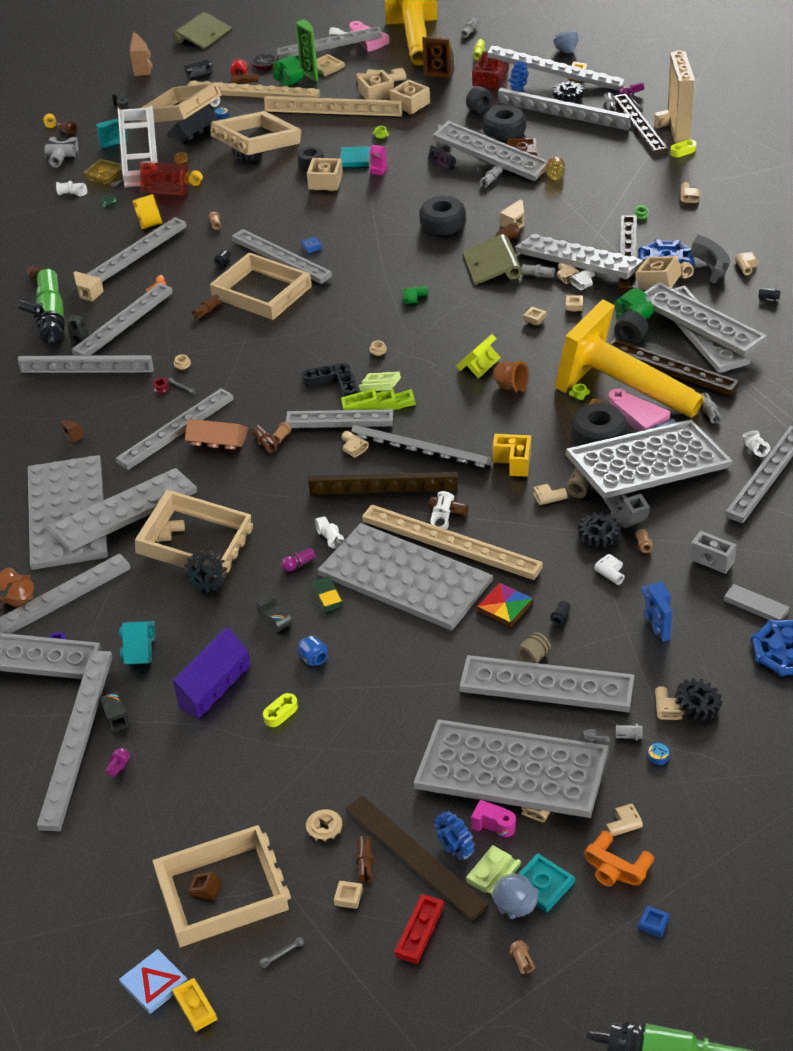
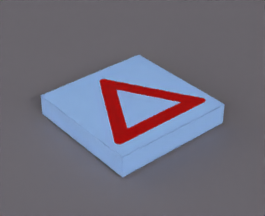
(152, 981)

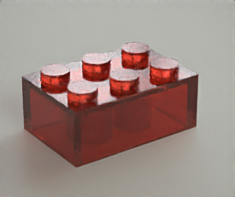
(489, 72)
(164, 178)

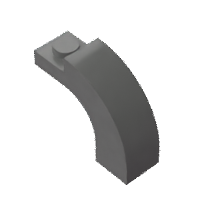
(712, 254)
(628, 510)

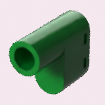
(411, 294)

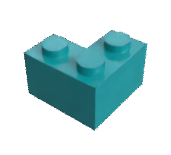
(137, 642)

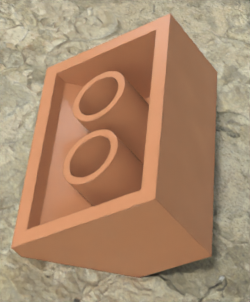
(215, 433)

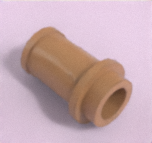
(214, 218)
(283, 430)
(644, 543)
(519, 951)

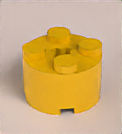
(147, 211)

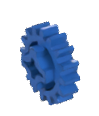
(519, 76)
(454, 835)

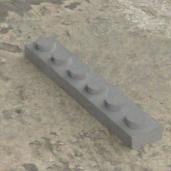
(340, 418)

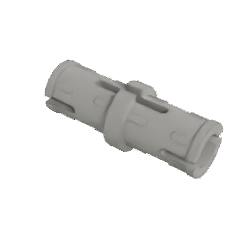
(469, 27)
(609, 102)
(490, 176)
(538, 271)
(710, 409)

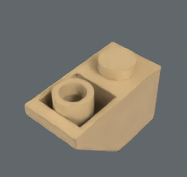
(513, 214)
(88, 286)

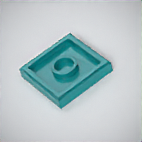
(109, 133)
(355, 156)
(548, 879)

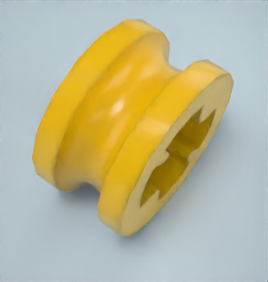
(49, 124)
(196, 174)

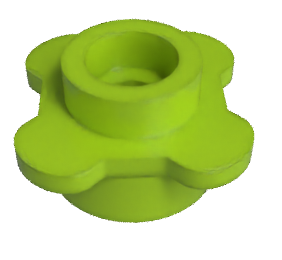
(380, 132)
(579, 391)

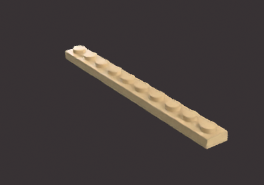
(261, 91)
(333, 106)
(453, 542)

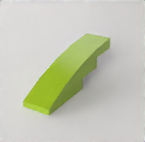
(378, 401)

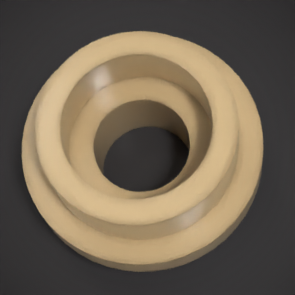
(689, 270)
(377, 348)
(182, 362)

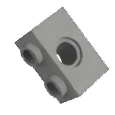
(713, 552)

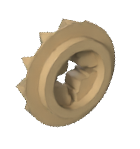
(328, 818)

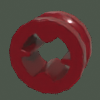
(160, 381)

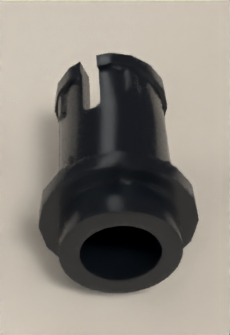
(220, 260)
(769, 294)
(558, 617)

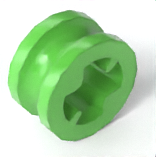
(641, 212)

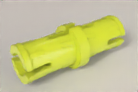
(478, 49)

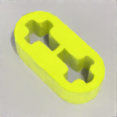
(683, 148)
(281, 710)

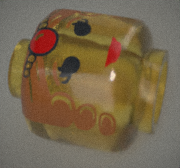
(555, 168)

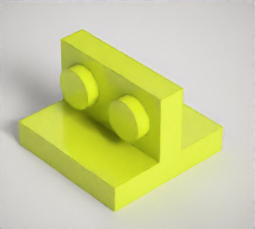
(480, 358)

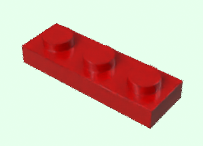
(419, 929)

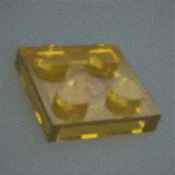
(103, 171)

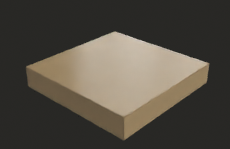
(328, 64)

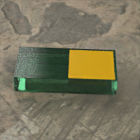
(327, 593)

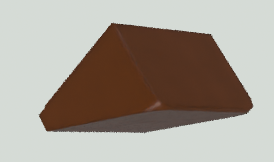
(72, 430)
(205, 886)

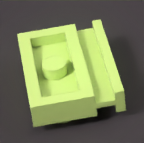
(380, 381)
(491, 868)

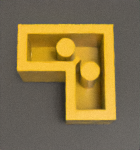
(513, 450)

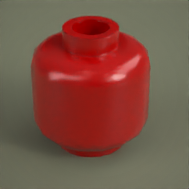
(239, 67)

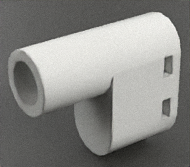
(582, 279)
(609, 569)

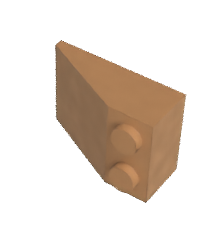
(140, 56)

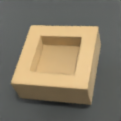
(662, 119)
(574, 303)
(534, 316)
(348, 894)

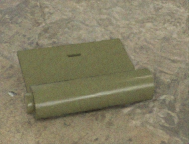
(201, 30)
(493, 259)

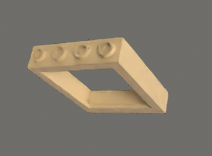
(680, 96)
(191, 98)
(282, 136)
(298, 280)
(174, 501)
(211, 852)

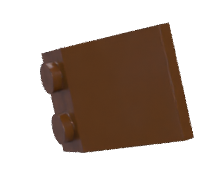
(437, 57)

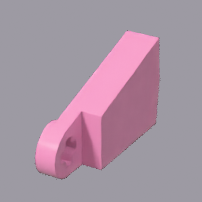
(373, 44)
(638, 412)

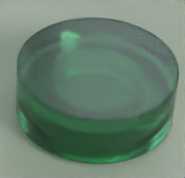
(108, 200)

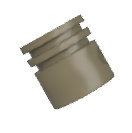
(577, 484)
(533, 648)

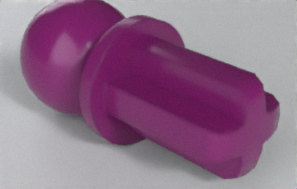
(633, 89)
(289, 563)
(117, 761)

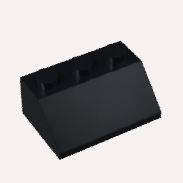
(192, 125)

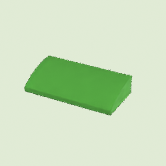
(306, 49)

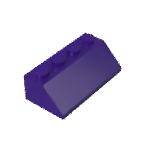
(211, 673)

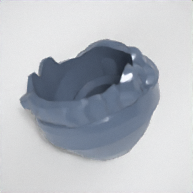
(566, 41)
(515, 895)

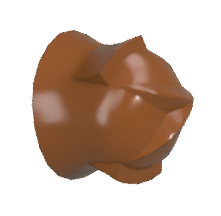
(512, 375)
(21, 589)

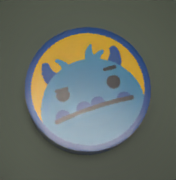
(222, 113)
(658, 753)

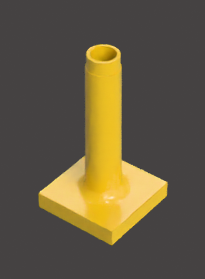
(413, 15)
(587, 348)

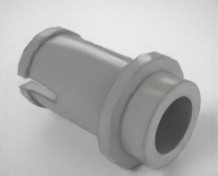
(628, 732)

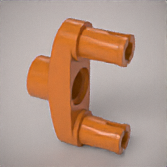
(614, 868)

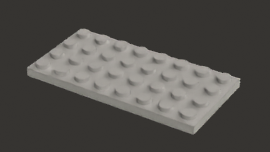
(648, 458)
(54, 494)
(406, 576)
(512, 768)

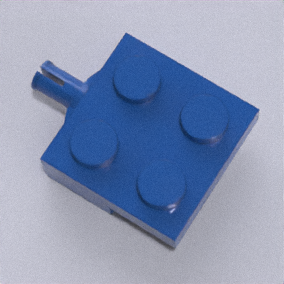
(658, 609)

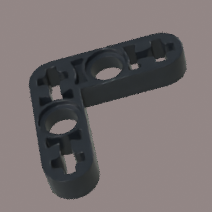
(314, 376)

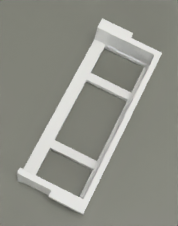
(132, 178)

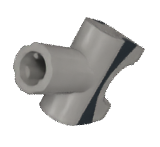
(58, 150)

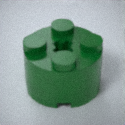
(287, 71)
(634, 301)

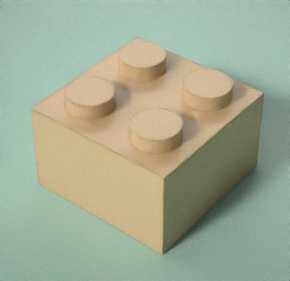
(375, 85)
(412, 94)
(324, 174)
(658, 269)

